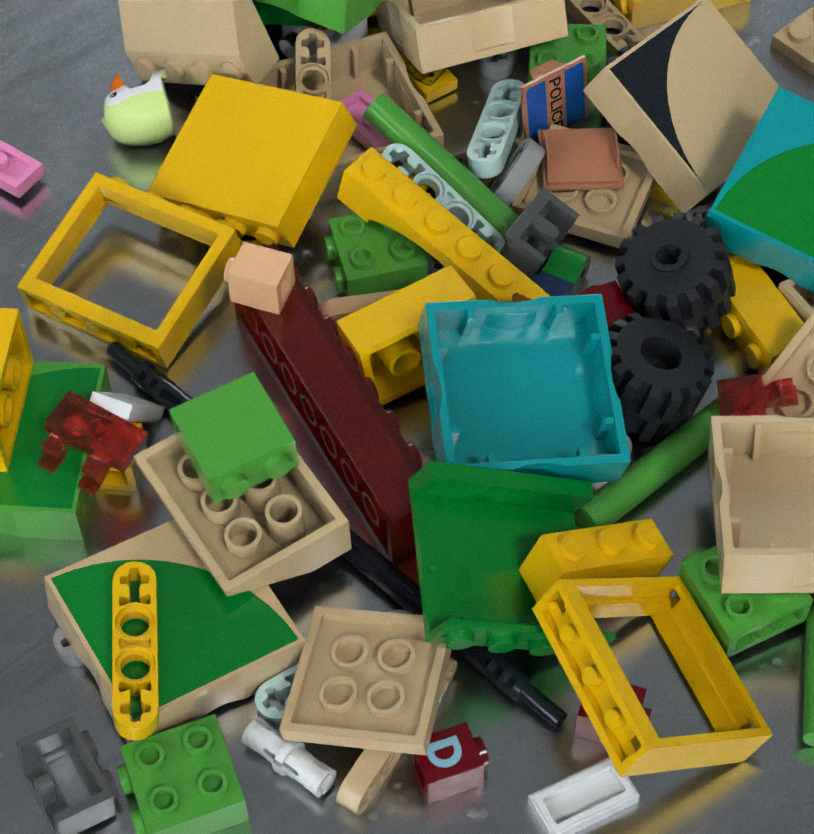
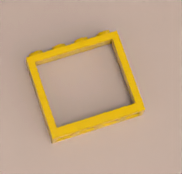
(153, 345)
(606, 695)

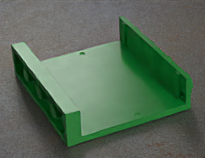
(470, 542)

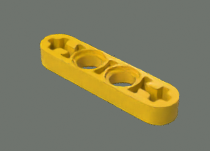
(135, 648)

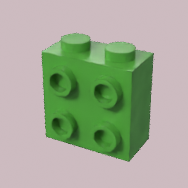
(581, 40)
(371, 256)
(234, 438)
(739, 618)
(183, 781)

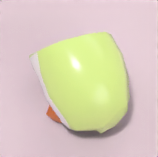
(139, 113)

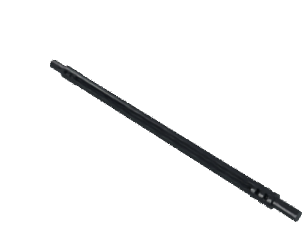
(369, 561)

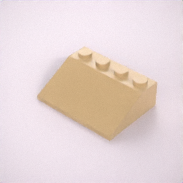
(196, 39)
(254, 539)

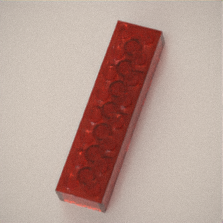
(340, 413)

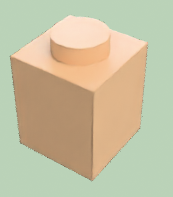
(260, 277)

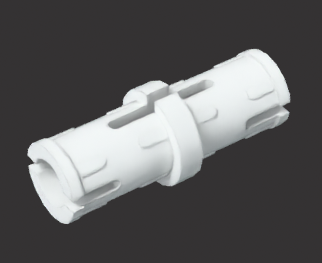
(289, 757)

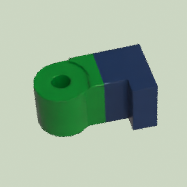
(563, 272)

